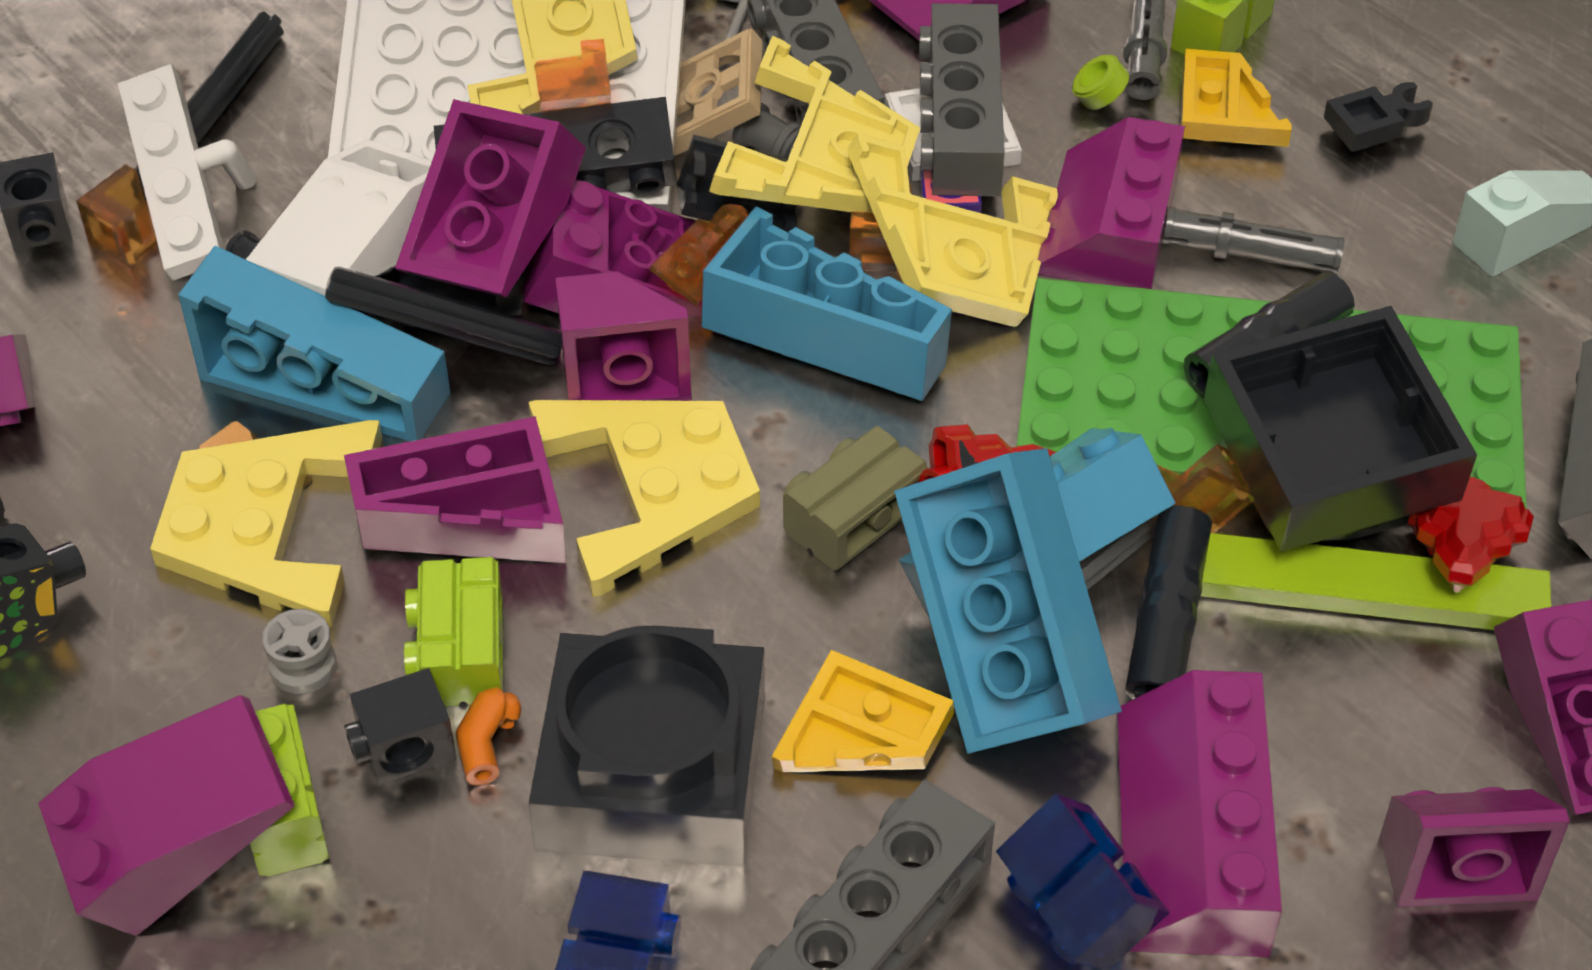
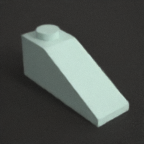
(1522, 216)

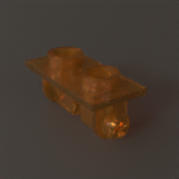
(689, 255)

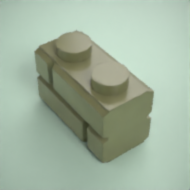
(850, 497)

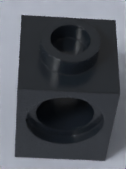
(34, 202)
(400, 727)

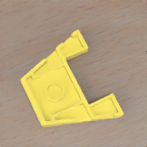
(554, 32)
(819, 163)
(952, 253)
(676, 468)
(237, 507)

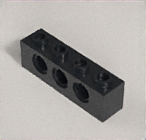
(635, 126)

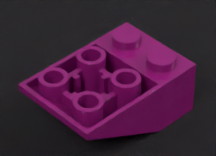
(603, 235)
(1551, 682)

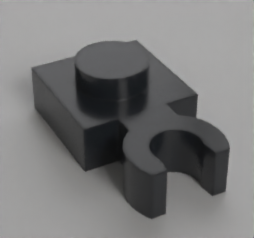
(1372, 119)

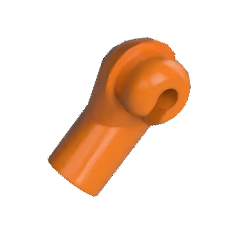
(474, 734)

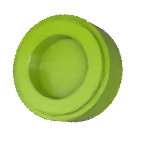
(1100, 81)

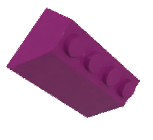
(1202, 812)

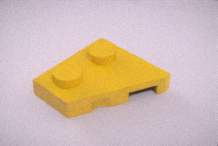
(1227, 102)
(862, 722)

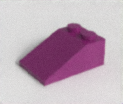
(489, 197)
(163, 814)

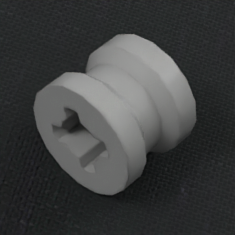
(310, 637)

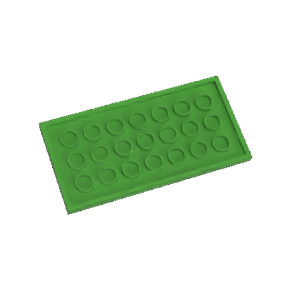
(1118, 361)

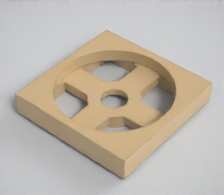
(704, 71)

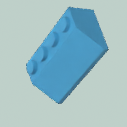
(1007, 600)

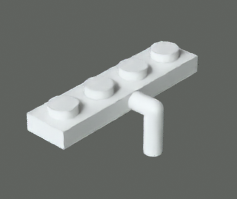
(175, 169)

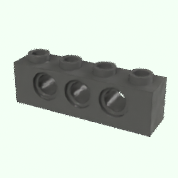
(815, 34)
(964, 100)
(925, 829)

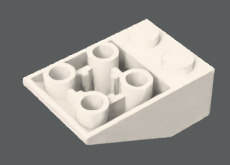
(346, 216)

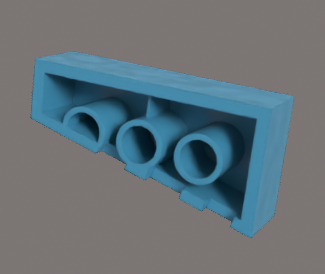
(823, 309)
(307, 352)
(1105, 488)

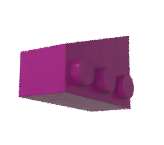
(460, 495)

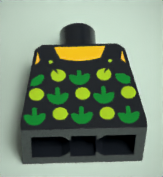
(30, 585)

